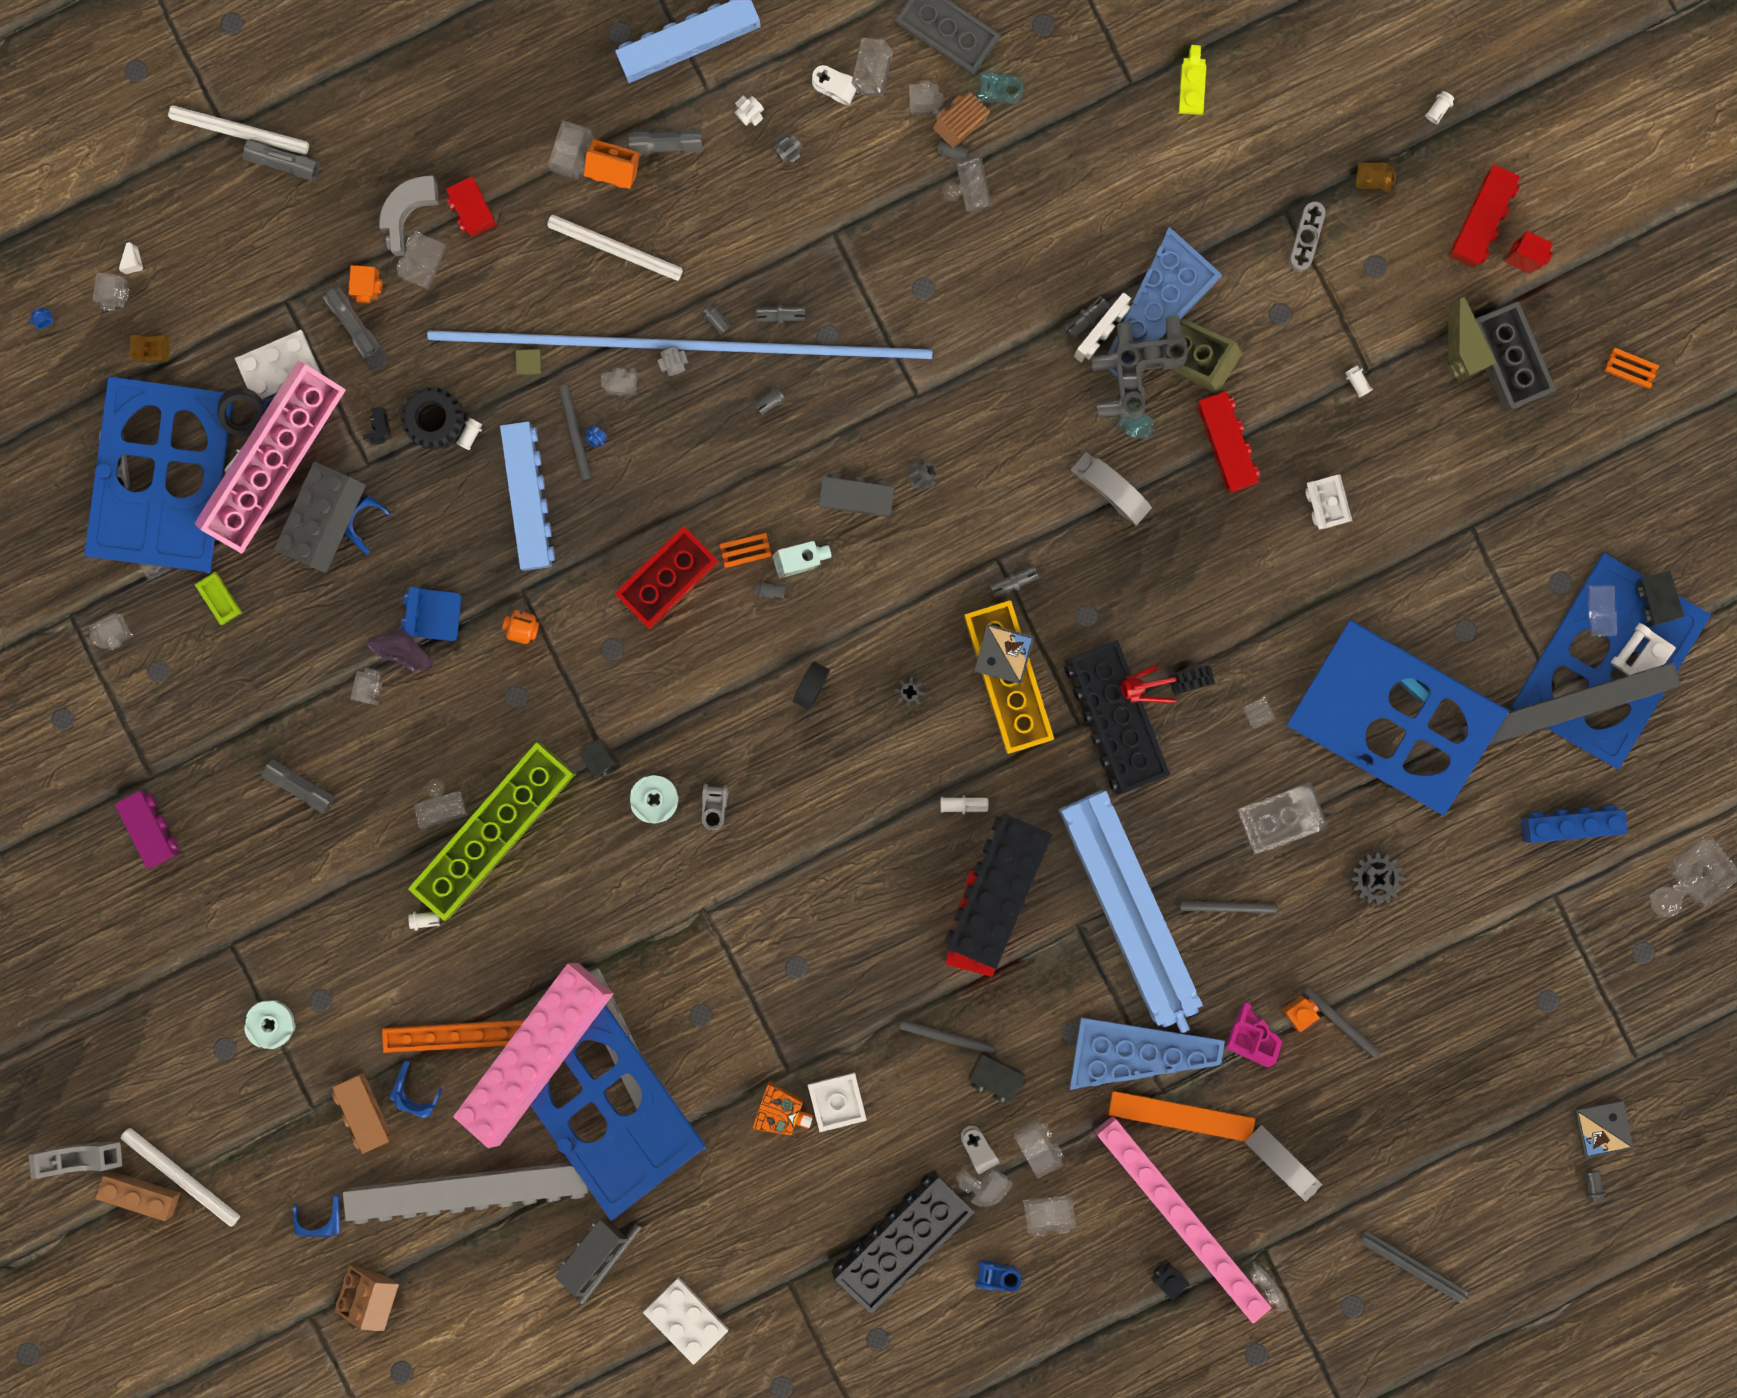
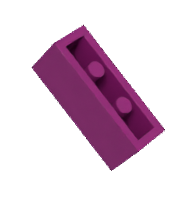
(147, 828)

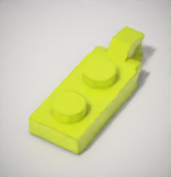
(1192, 83)

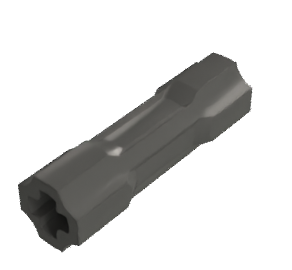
(666, 141)
(296, 164)
(361, 336)
(298, 786)

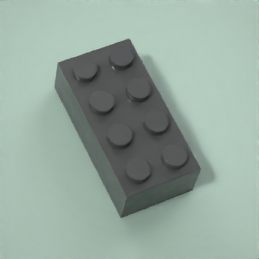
(1519, 367)
(319, 517)

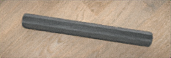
(1413, 1266)

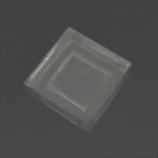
(1258, 712)

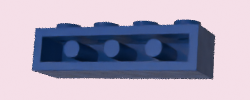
(1577, 825)

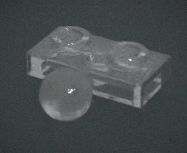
(972, 186)
(440, 808)

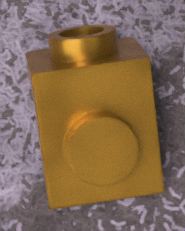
(1375, 176)
(149, 348)

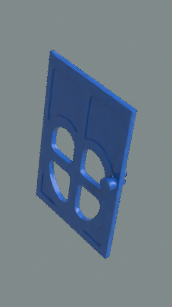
(153, 524)
(1355, 691)
(1614, 742)
(637, 1147)

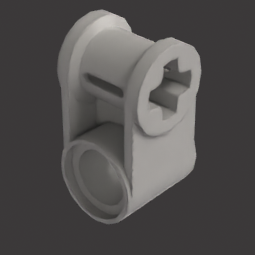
(714, 804)
(979, 1152)

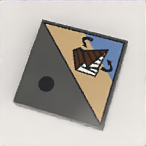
(1003, 654)
(1603, 1128)

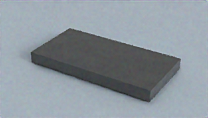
(949, 31)

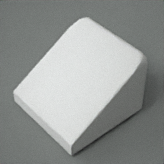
(130, 260)

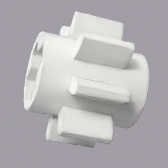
(749, 110)

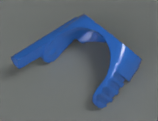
(364, 502)
(404, 1103)
(331, 1228)

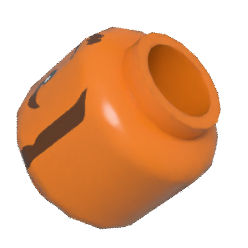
(520, 627)

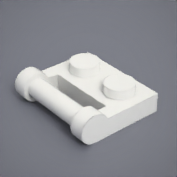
(1653, 655)

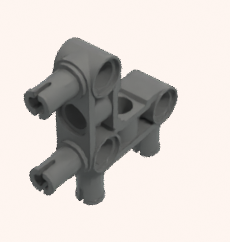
(1147, 356)

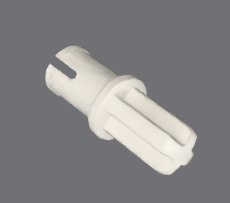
(964, 804)

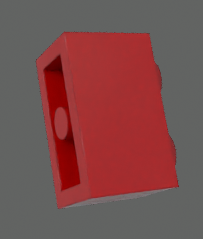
(471, 207)
(1529, 252)

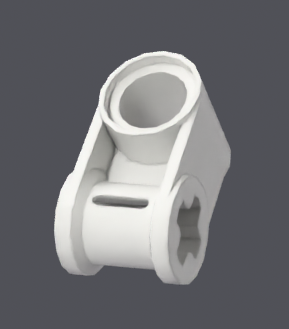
(836, 86)

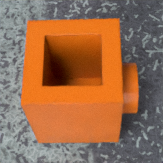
(364, 283)
(1301, 1013)

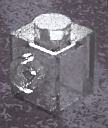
(924, 98)
(110, 291)
(110, 632)

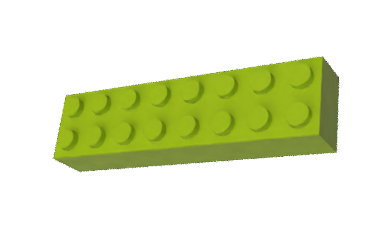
(492, 831)

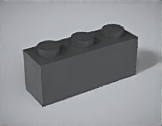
(856, 495)
(591, 1257)

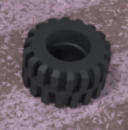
(416, 406)

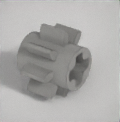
(672, 361)

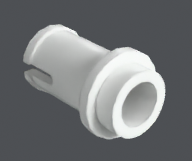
(1440, 106)
(1358, 381)
(469, 433)
(423, 920)

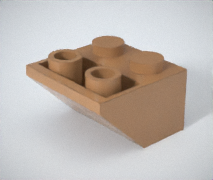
(366, 1298)

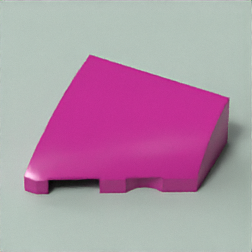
(1253, 1038)

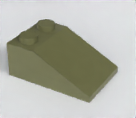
(1466, 344)
(1208, 358)

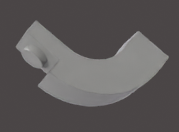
(400, 203)
(1112, 487)
(76, 1157)
(1283, 1163)

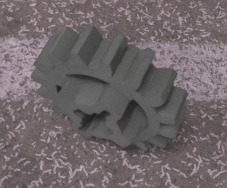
(1384, 871)

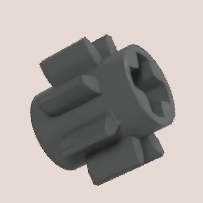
(787, 147)
(922, 474)
(904, 696)

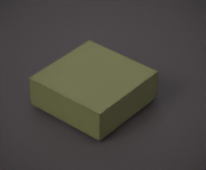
(528, 362)

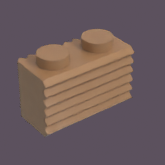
(961, 119)

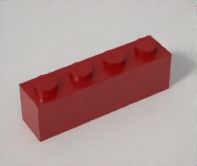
(1484, 216)
(1227, 442)

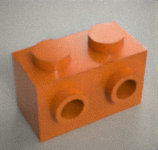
(611, 164)

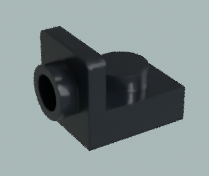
(380, 422)
(1169, 1280)

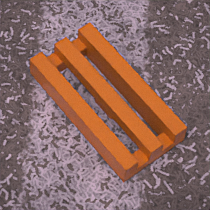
(1634, 359)
(765, 545)

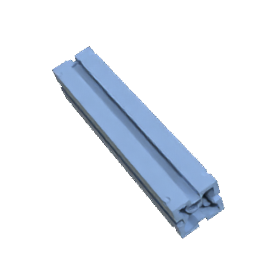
(1131, 910)

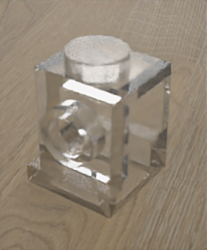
(620, 382)
(367, 686)

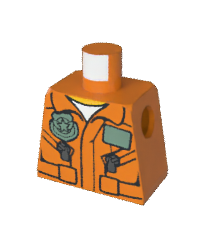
(780, 1111)

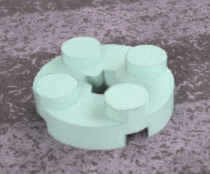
(655, 813)
(283, 1025)

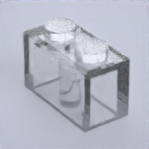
(872, 67)
(570, 150)
(1038, 1148)
(1049, 1215)

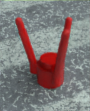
(1133, 688)

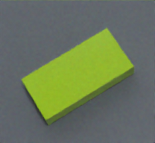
(218, 598)

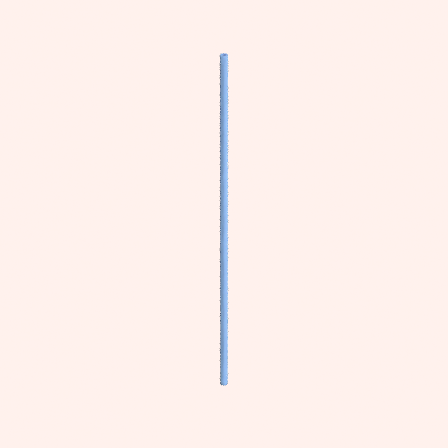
(680, 344)

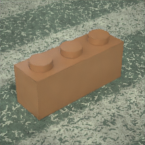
(362, 1113)
(138, 1195)

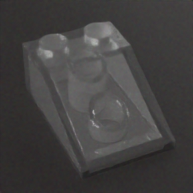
(1282, 818)

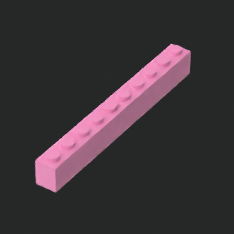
(1183, 1219)

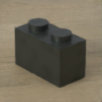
(1659, 598)
(599, 759)
(996, 1077)

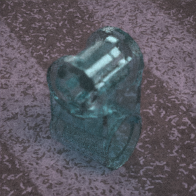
(998, 86)

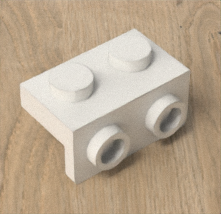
(1328, 502)

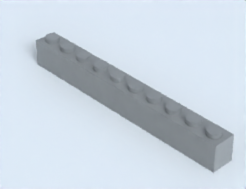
(463, 1191)

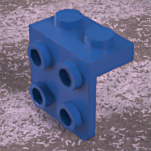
(431, 614)

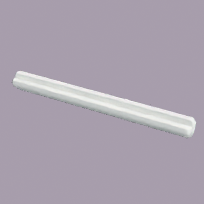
(238, 130)
(614, 247)
(180, 1177)

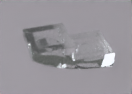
(1602, 610)

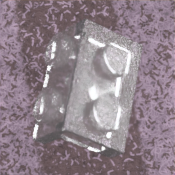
(420, 260)

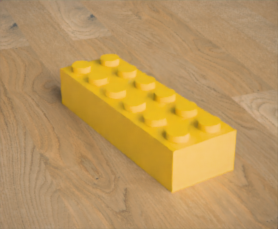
(1015, 706)

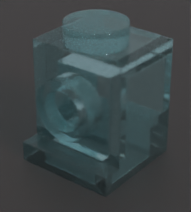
(1137, 428)

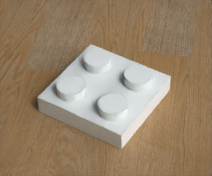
(837, 1102)

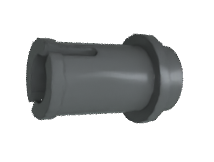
(958, 152)
(714, 316)
(771, 399)
(769, 591)
(1594, 1186)

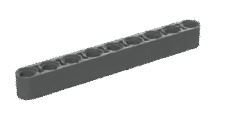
(1586, 701)

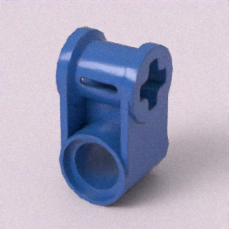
(996, 1276)

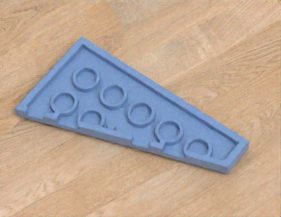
(1169, 289)
(1128, 1052)

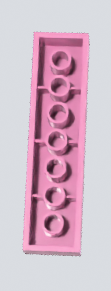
(269, 457)
(533, 1055)

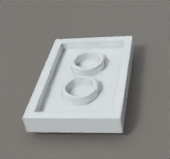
(1103, 328)
(270, 365)
(686, 1320)

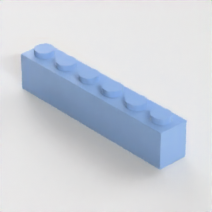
(687, 38)
(526, 496)

